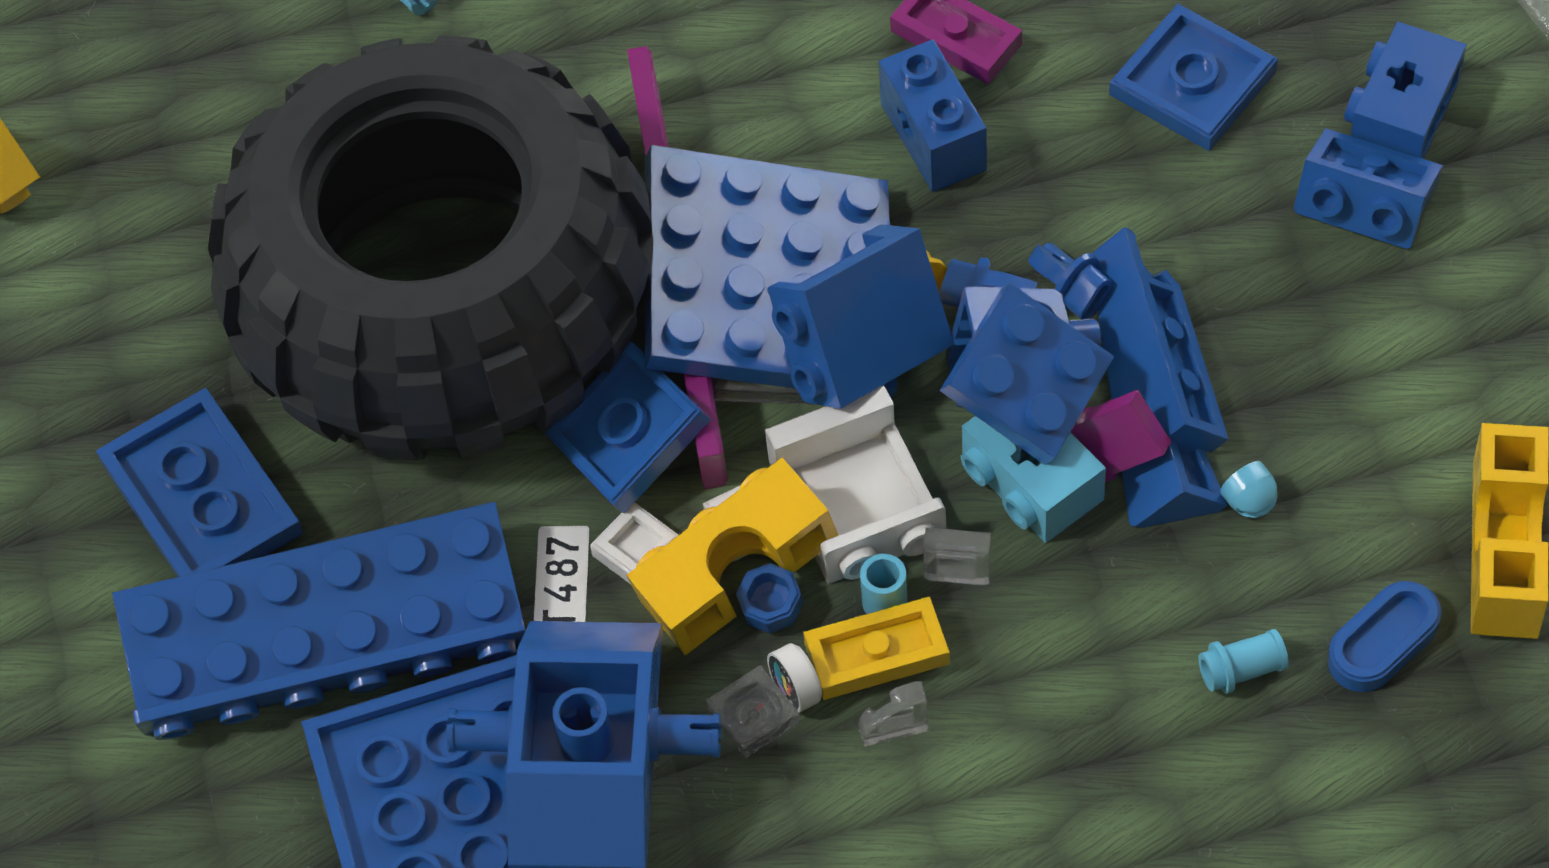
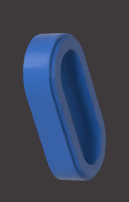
(1384, 636)

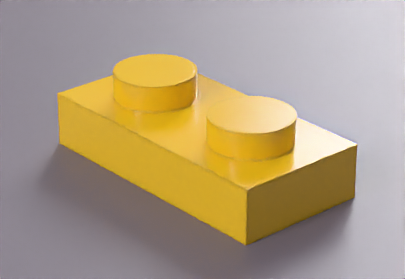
(877, 648)

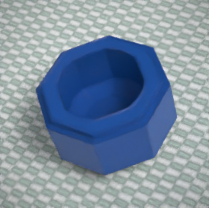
(769, 598)

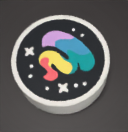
(795, 676)

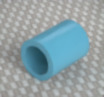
(880, 572)

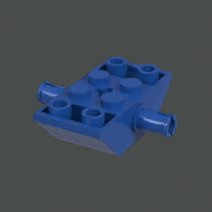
(583, 743)

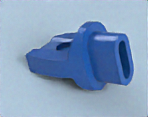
(964, 274)
(1077, 280)

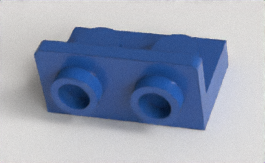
(1366, 188)

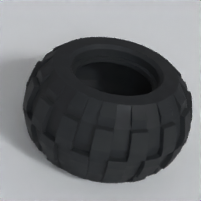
(449, 353)

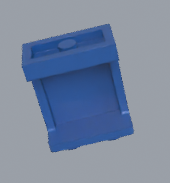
(862, 318)

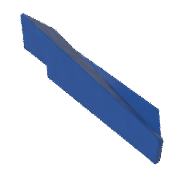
(1159, 355)

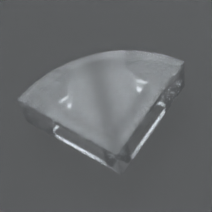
(897, 719)

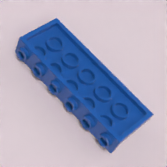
(319, 621)

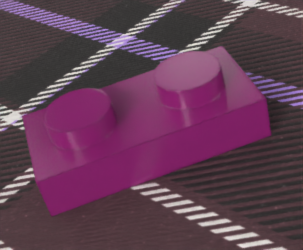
(963, 32)

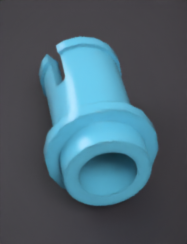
(1242, 660)

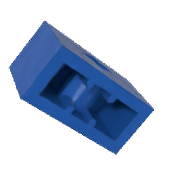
(1407, 90)
(933, 115)

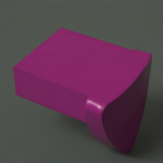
(1121, 433)

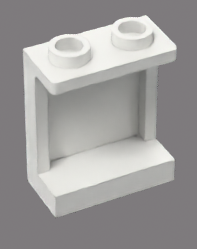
(864, 480)

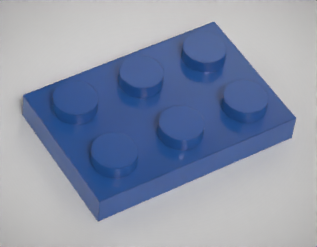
(198, 488)

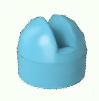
(1251, 490)

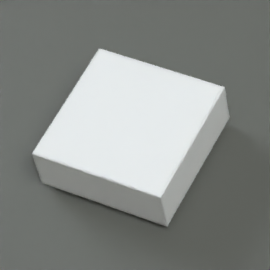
(629, 539)

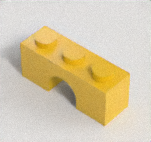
(766, 516)
(1507, 542)

